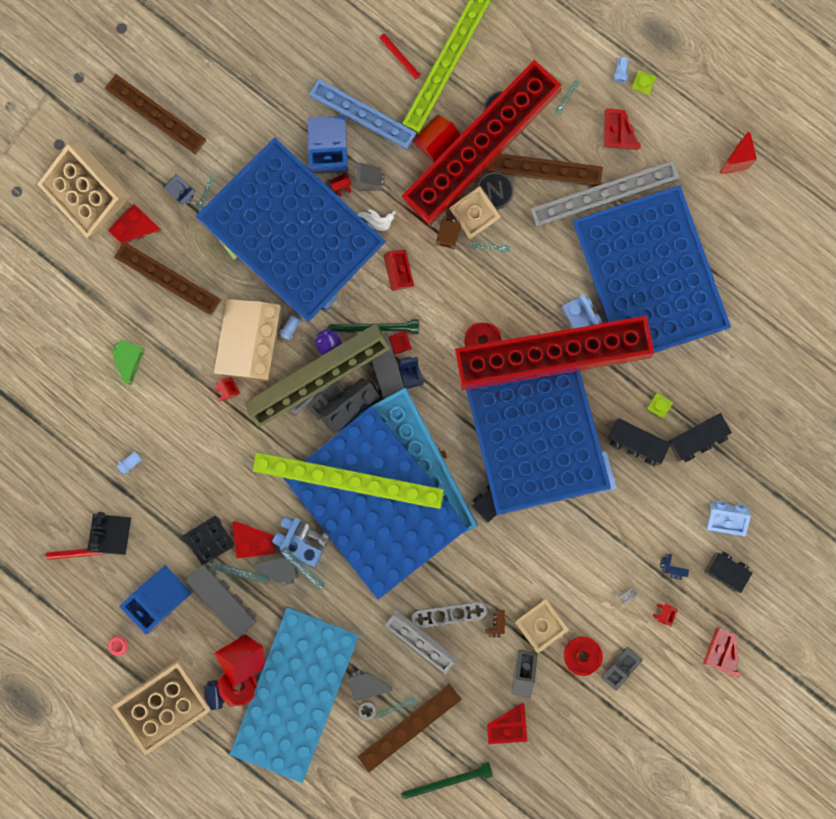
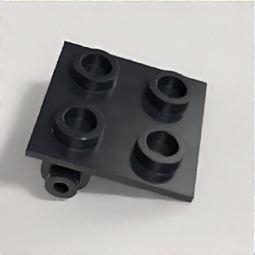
(109, 534)
(208, 540)

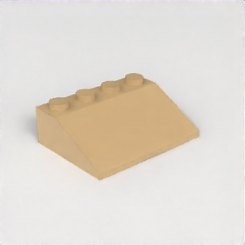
(83, 189)
(248, 340)
(161, 707)

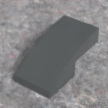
(325, 398)
(622, 668)

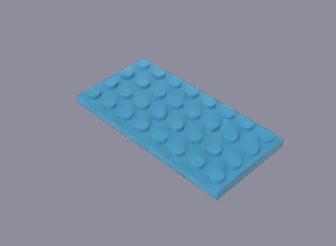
(409, 427)
(294, 695)

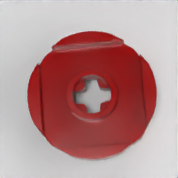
(481, 330)
(590, 664)
(234, 697)

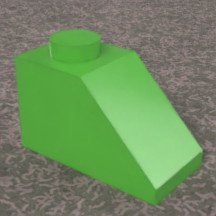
(127, 358)

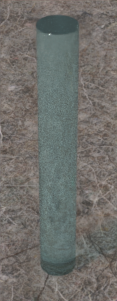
(302, 567)
(241, 573)

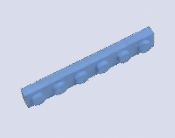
(362, 114)

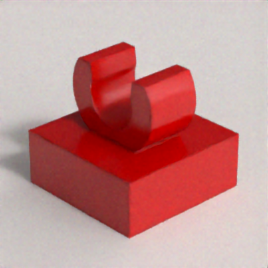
(340, 182)
(227, 388)
(667, 615)

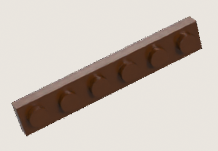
(155, 114)
(547, 169)
(167, 278)
(409, 728)

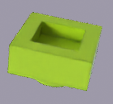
(643, 82)
(659, 406)

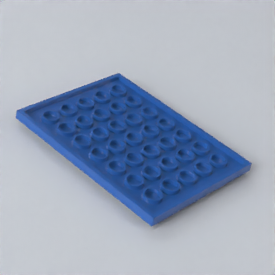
(290, 229)
(653, 266)
(538, 441)
(377, 534)

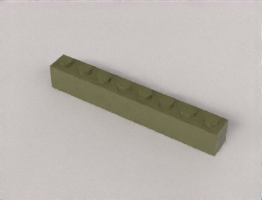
(317, 375)

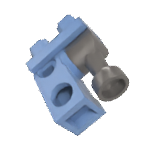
(296, 540)

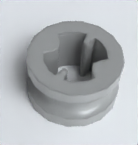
(628, 595)
(364, 716)

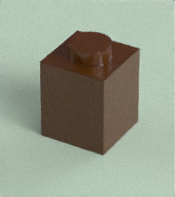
(448, 233)

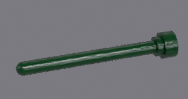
(411, 327)
(483, 771)

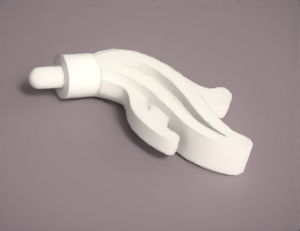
(376, 221)

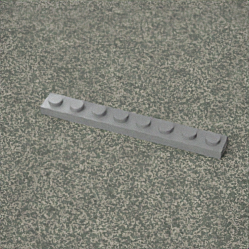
(604, 194)

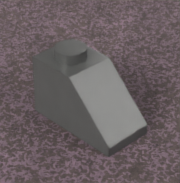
(369, 177)
(278, 570)
(524, 674)
(366, 685)

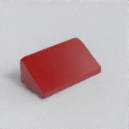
(398, 270)

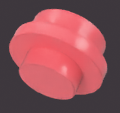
(118, 645)

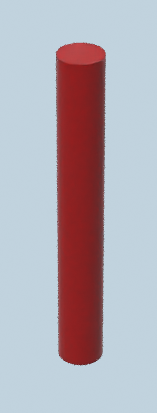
(401, 58)
(70, 554)

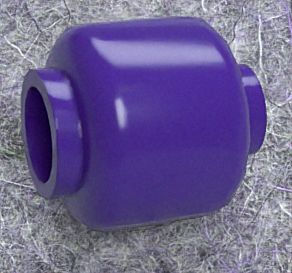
(327, 341)

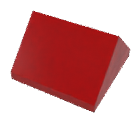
(436, 137)
(742, 156)
(241, 659)

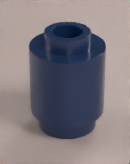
(212, 695)

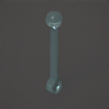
(559, 110)
(199, 205)
(505, 248)
(411, 701)

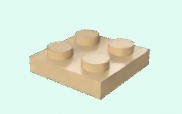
(475, 212)
(541, 626)

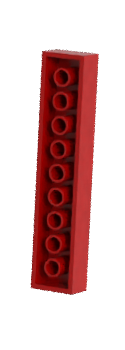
(482, 142)
(554, 353)

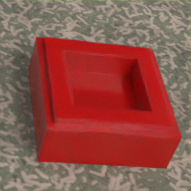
(400, 342)

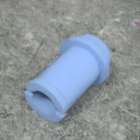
(621, 70)
(289, 328)
(129, 463)

